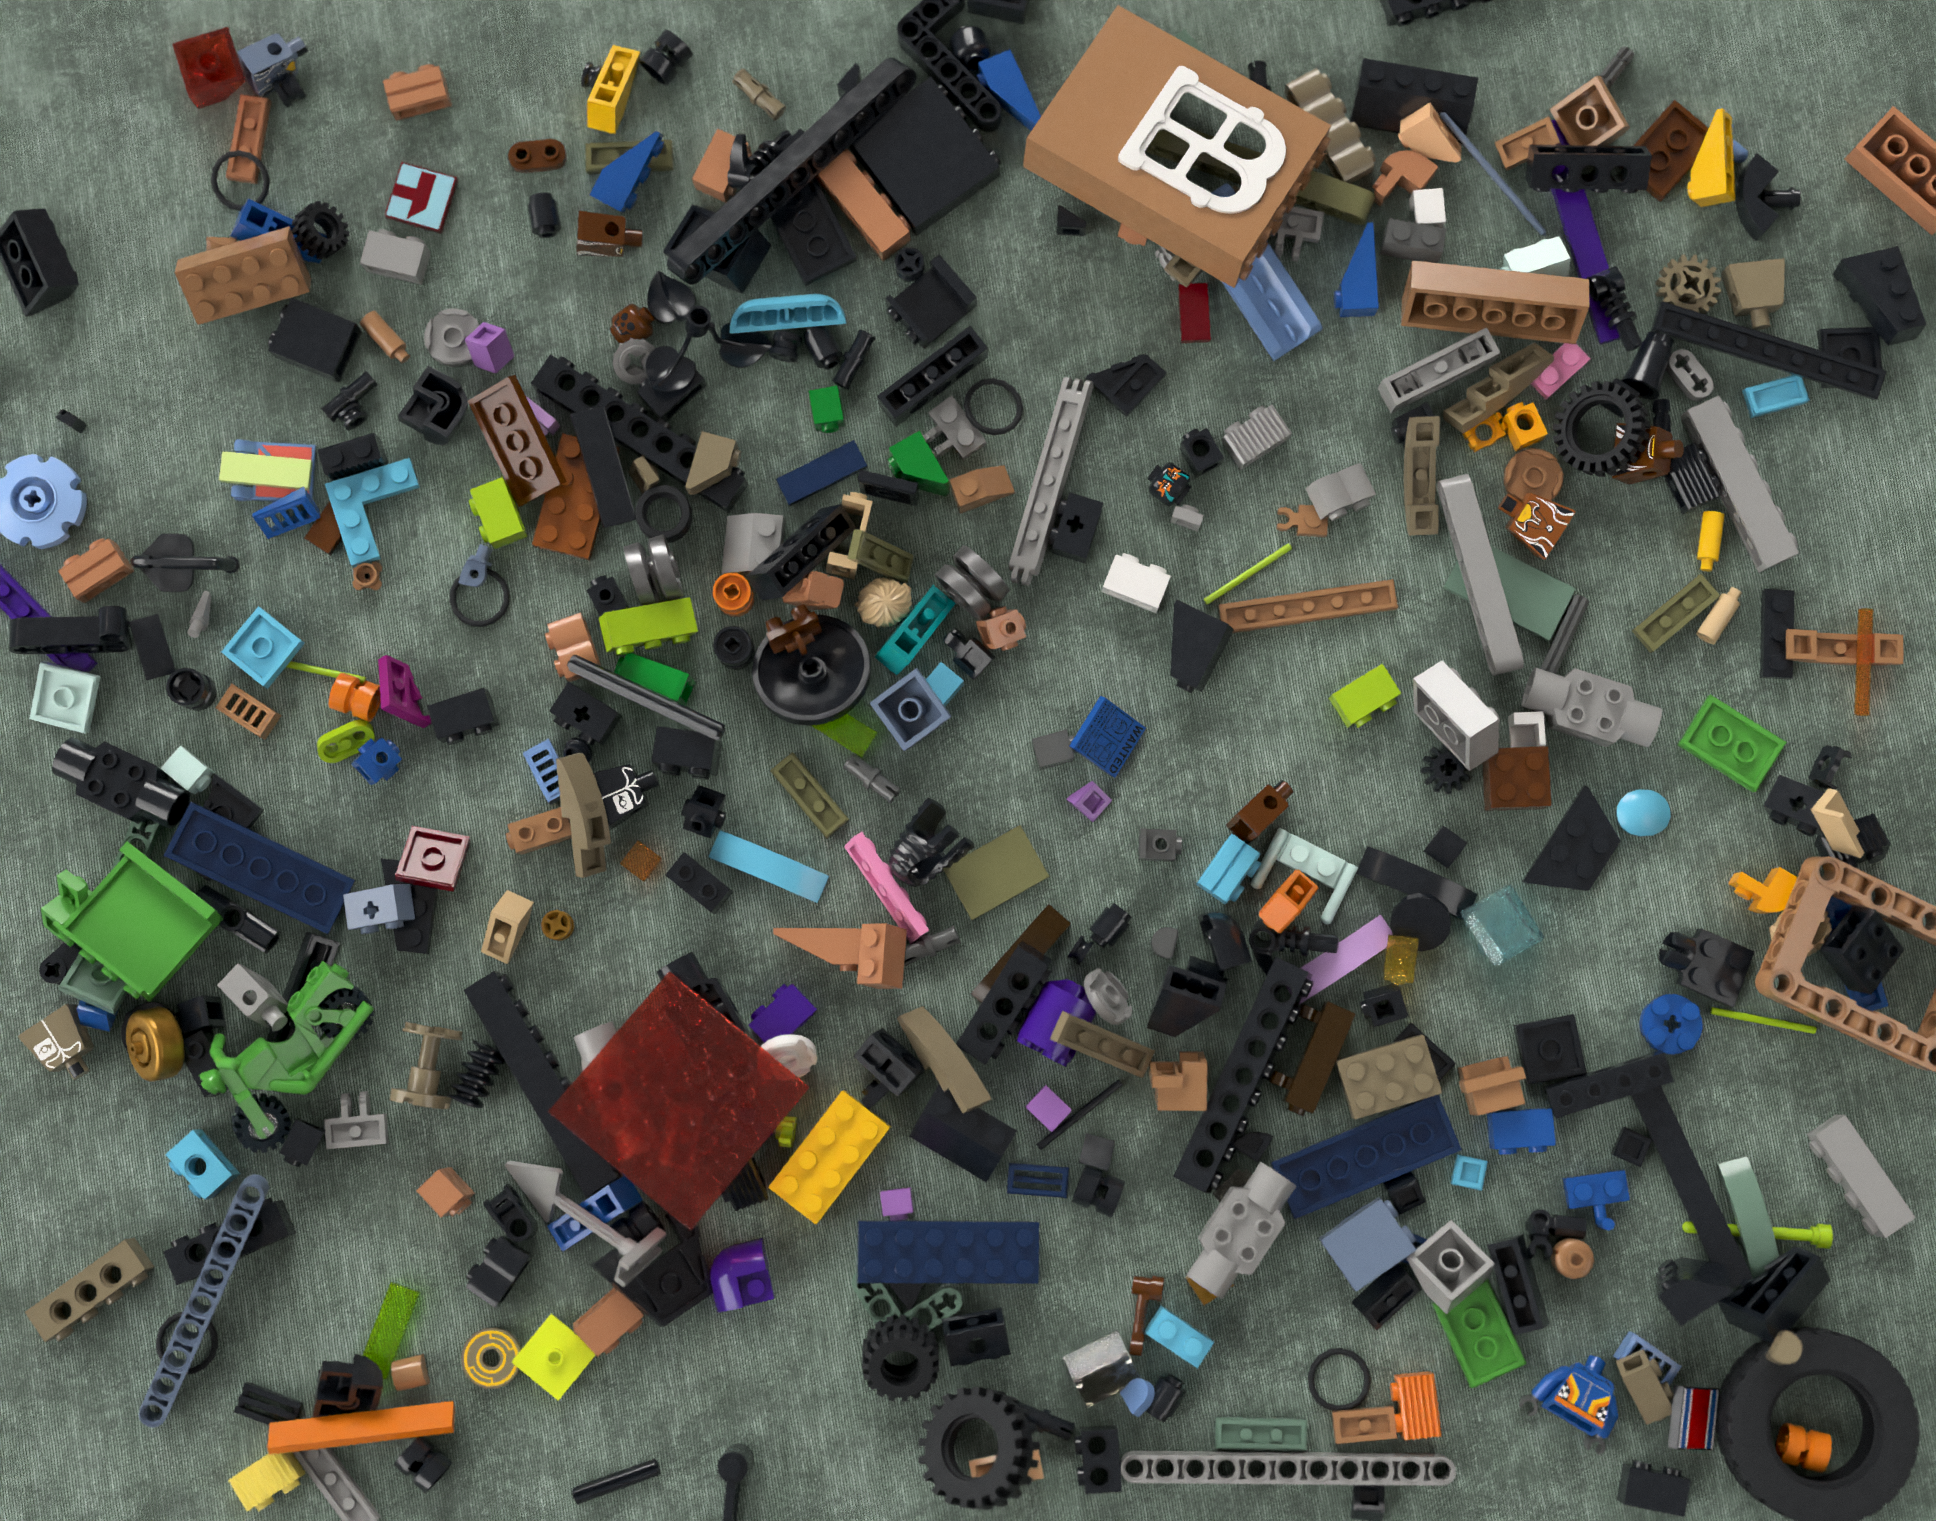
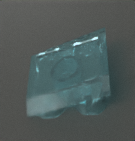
(1502, 925)

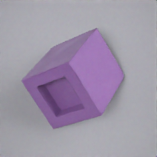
(489, 347)
(1048, 1108)

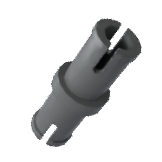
(872, 778)
(931, 945)

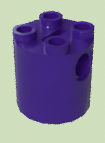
(1045, 1013)

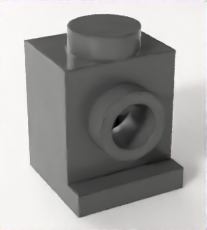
(1148, 849)

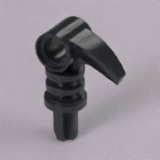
(744, 169)
(1607, 286)
(1288, 939)

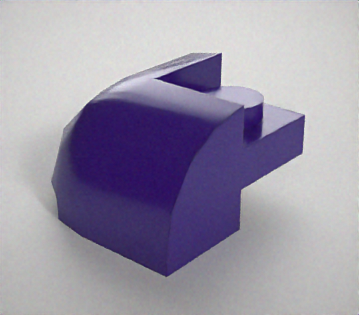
(741, 1276)

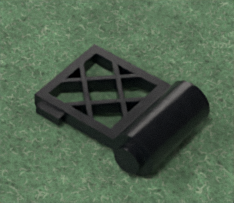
(732, 1469)

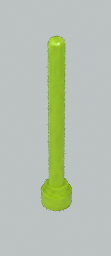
(1820, 1236)

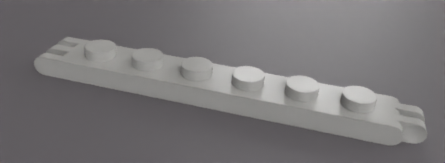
(1050, 479)

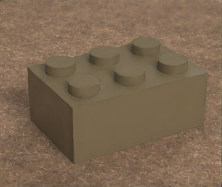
(1388, 1076)

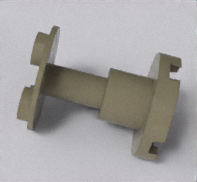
(424, 1079)

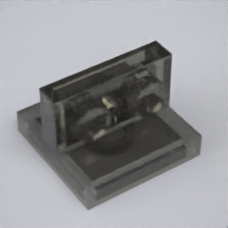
(1101, 1368)

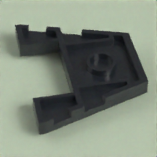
(667, 1284)

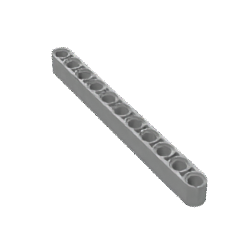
(1300, 1474)

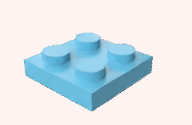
(262, 647)

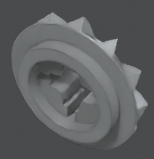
(631, 374)

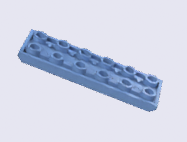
(1272, 302)

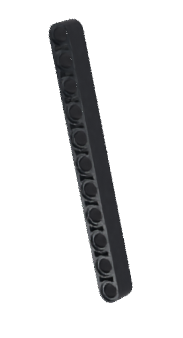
(791, 171)

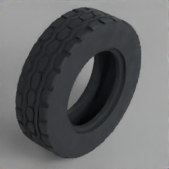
(1886, 1442)

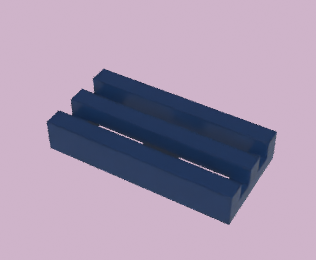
(1028, 1179)

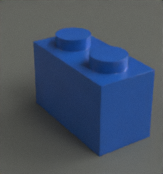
(1521, 1129)

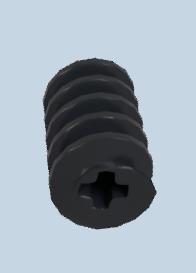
(477, 1075)

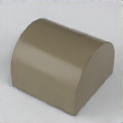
(1785, 1349)

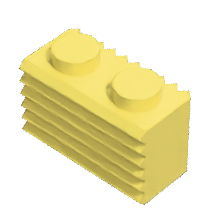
(265, 1478)

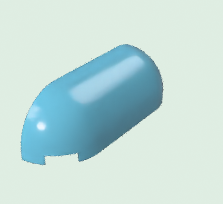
(786, 313)

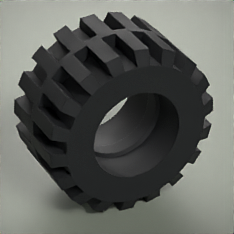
(903, 1379)

